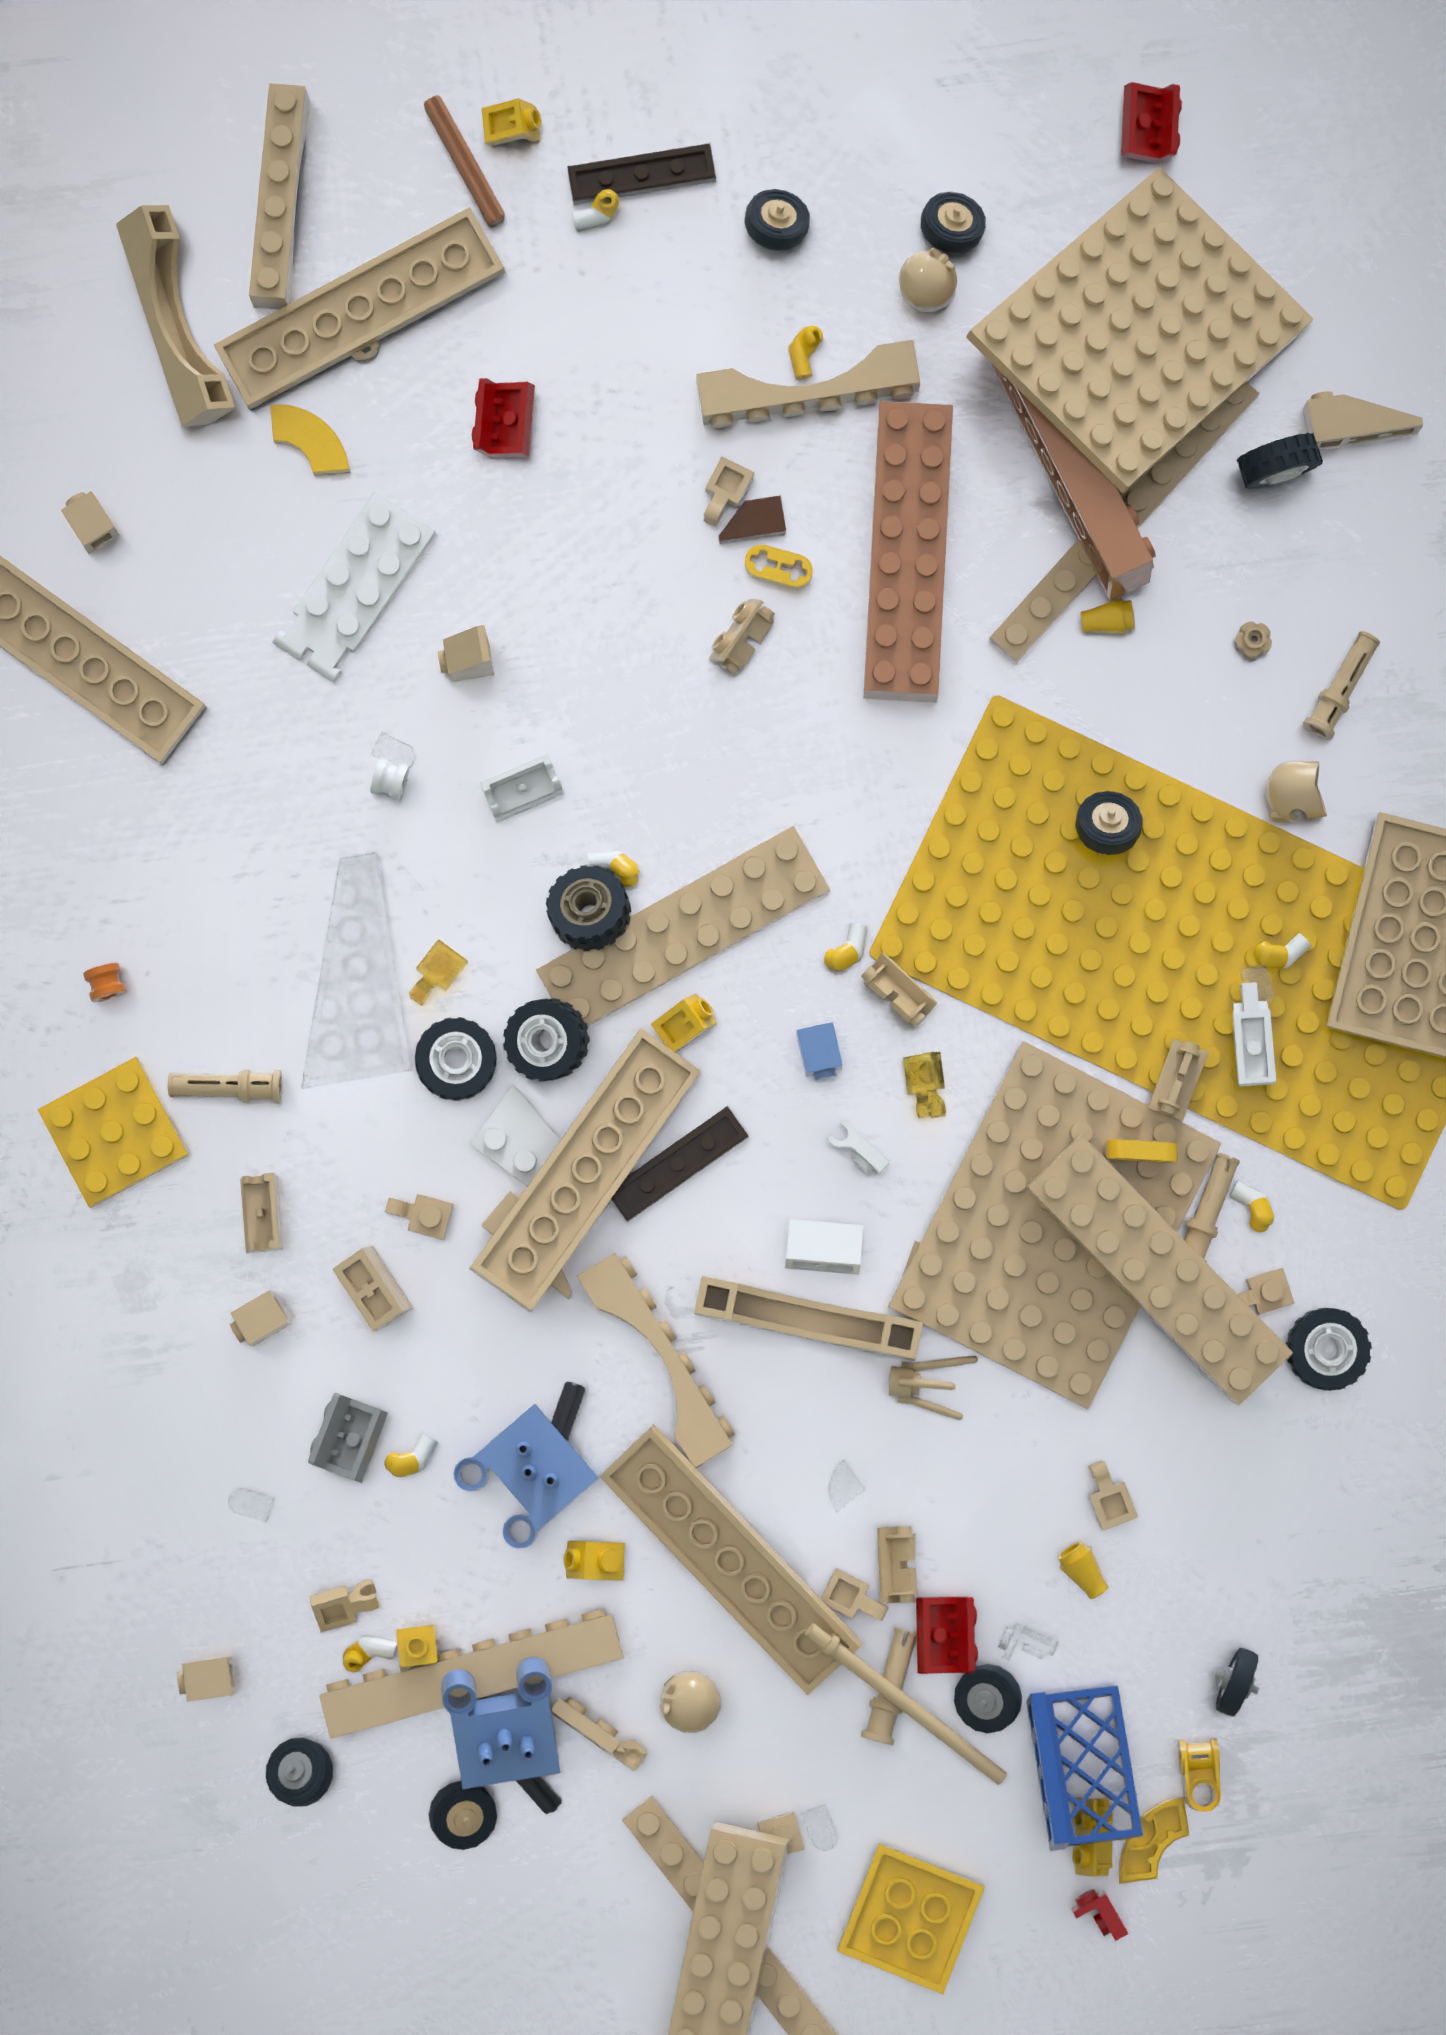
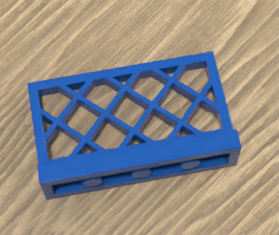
(1051, 1772)

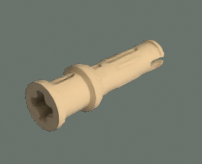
(1335, 699)
(244, 1086)
(1202, 1227)
(883, 1711)

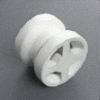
(389, 779)

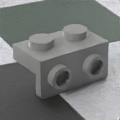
(347, 1437)

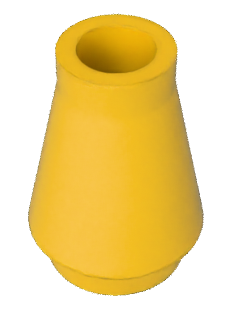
(1109, 618)
(1082, 1568)

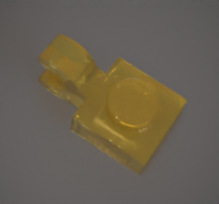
(439, 968)
(924, 1078)

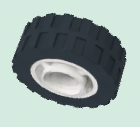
(1279, 460)
(460, 1035)
(524, 1043)
(1351, 1354)

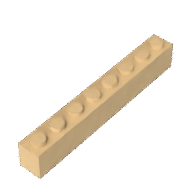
(493, 1668)

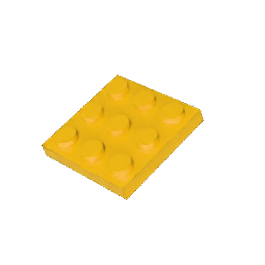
(113, 1132)
(910, 1918)

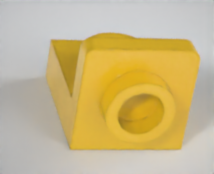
(511, 122)
(684, 1022)
(417, 1645)

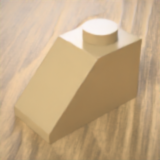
(466, 655)

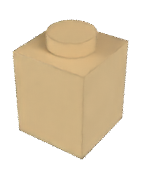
(89, 521)
(259, 1319)
(207, 1679)

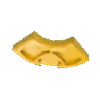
(310, 436)
(1160, 1829)

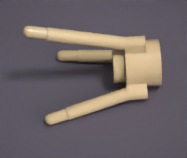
(907, 1382)

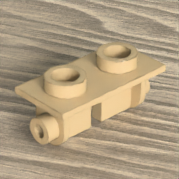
(731, 645)
(896, 985)
(1178, 1079)
(897, 1581)

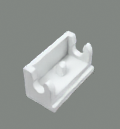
(522, 788)
(824, 1246)

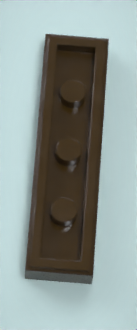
(642, 173)
(678, 1163)

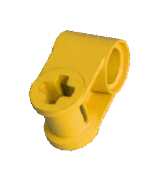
(1200, 1771)

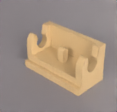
(261, 1213)
(372, 1288)

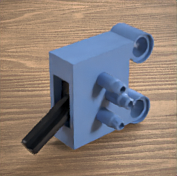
(536, 1463)
(506, 1734)

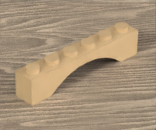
(277, 196)
(152, 253)
(733, 396)
(614, 1292)
(808, 1318)

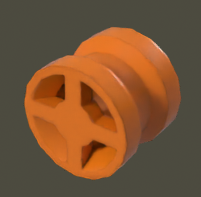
(104, 982)

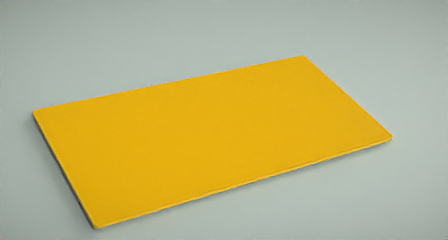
(1152, 946)

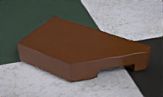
(755, 520)

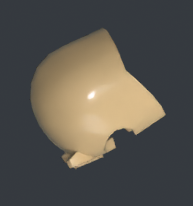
(928, 281)
(1294, 788)
(690, 1702)

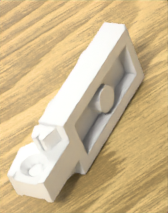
(1253, 1039)

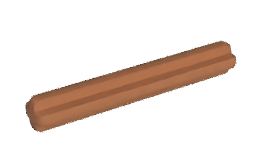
(464, 160)

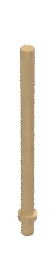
(830, 1646)

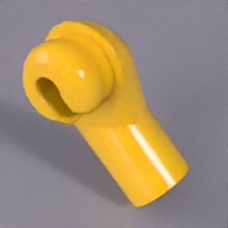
(801, 349)

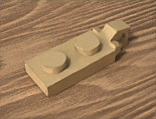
(601, 1733)

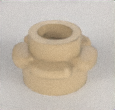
(1250, 648)

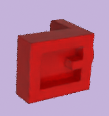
(1106, 1919)

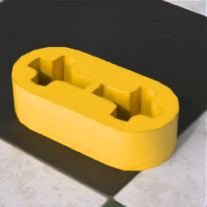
(775, 575)
(1142, 1151)

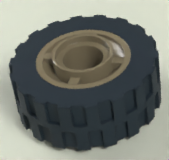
(586, 887)

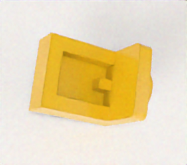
(594, 1560)

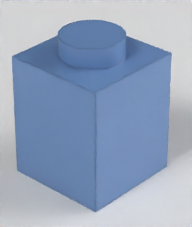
(819, 1051)

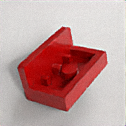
(1150, 122)
(503, 418)
(946, 1635)

